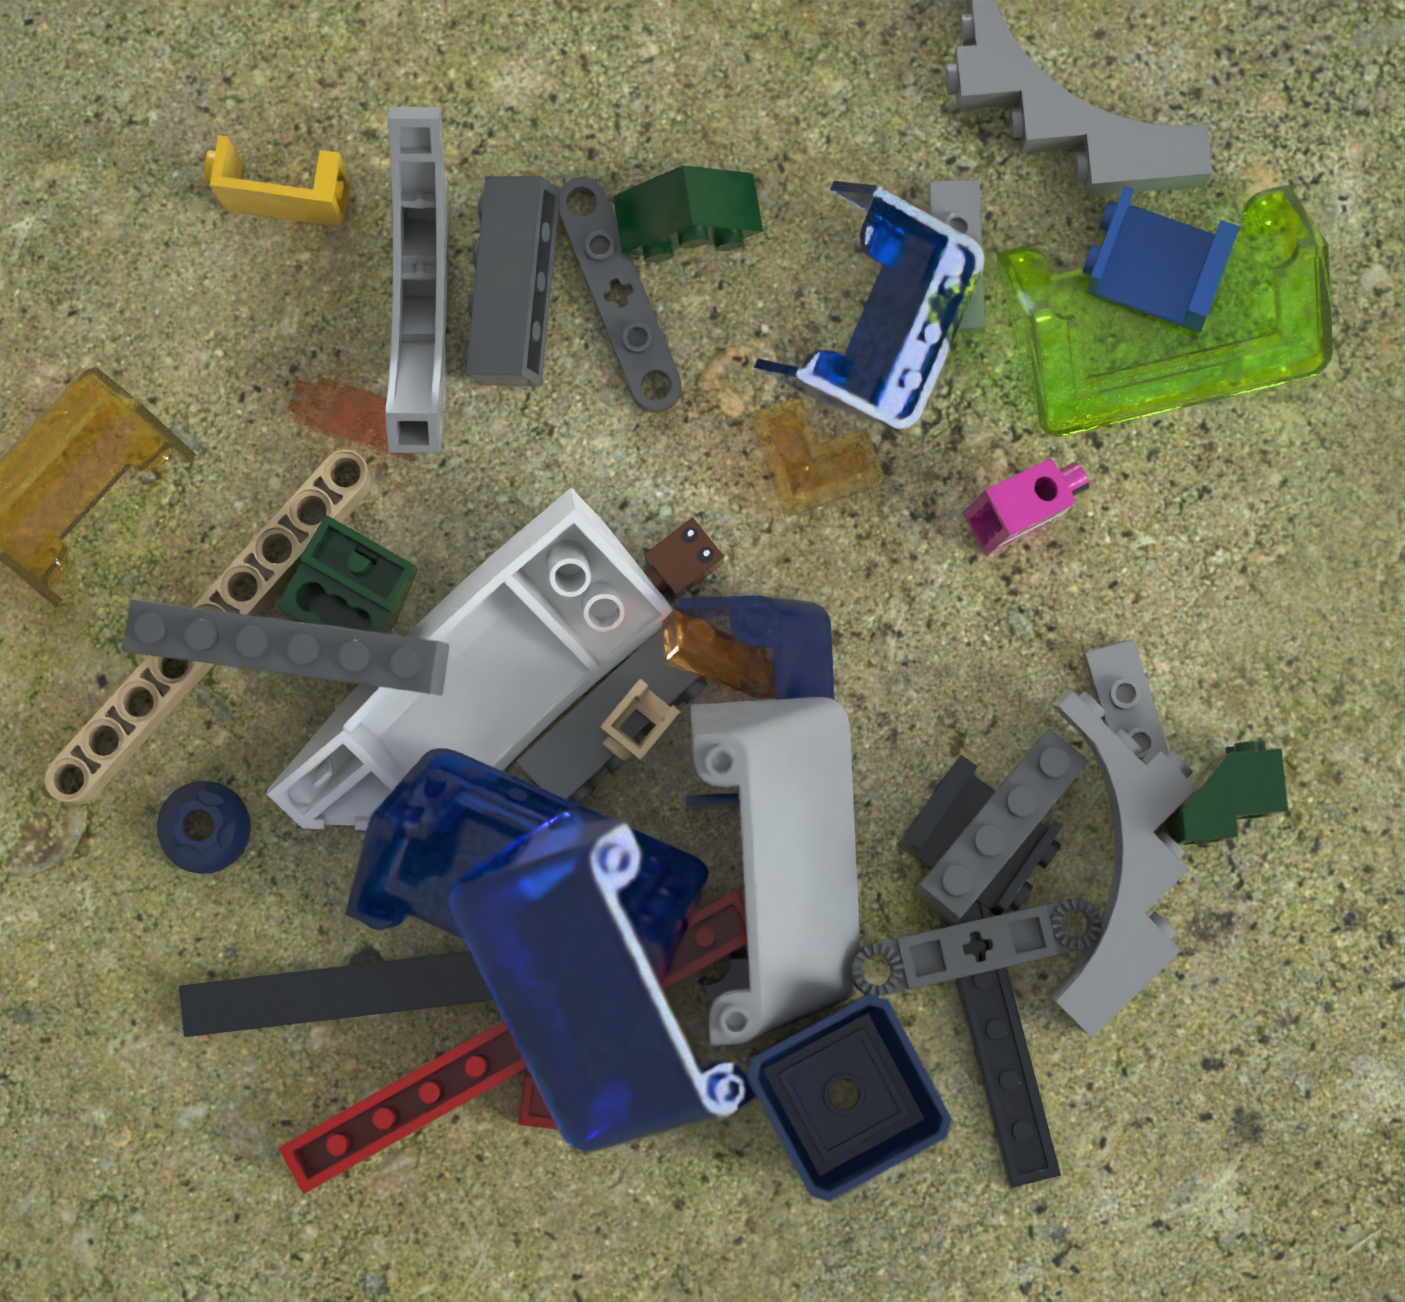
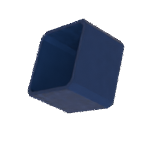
(896, 1103)

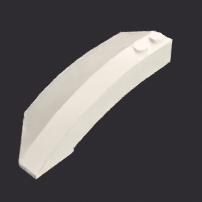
(523, 647)

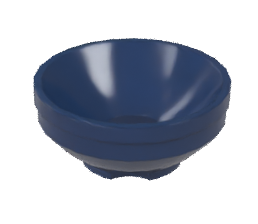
(229, 834)

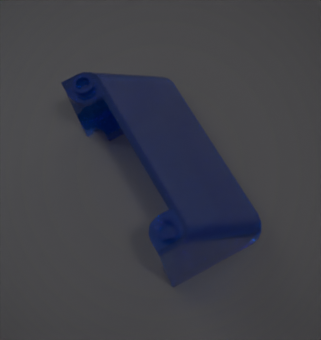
(461, 813)
(582, 989)

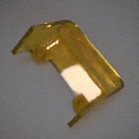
(68, 466)

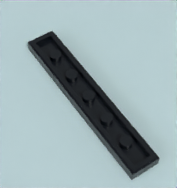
(331, 993)
(1005, 1066)

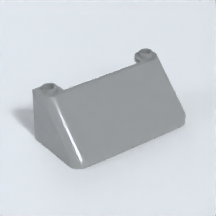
(796, 859)

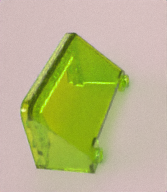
(1110, 364)

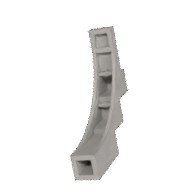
(1050, 118)
(419, 281)
(1145, 867)

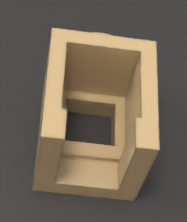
(652, 708)

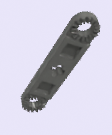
(630, 328)
(940, 956)

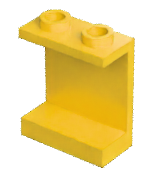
(321, 205)

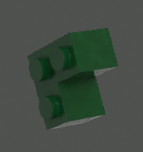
(687, 211)

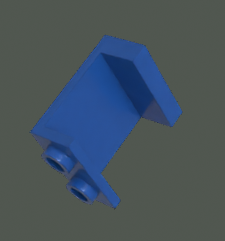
(1158, 263)

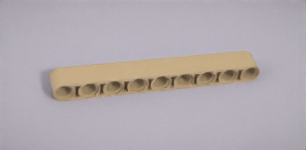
(151, 673)

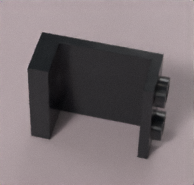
(950, 811)

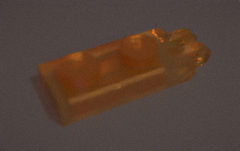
(345, 414)
(717, 655)

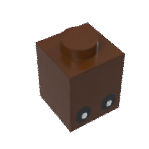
(682, 560)

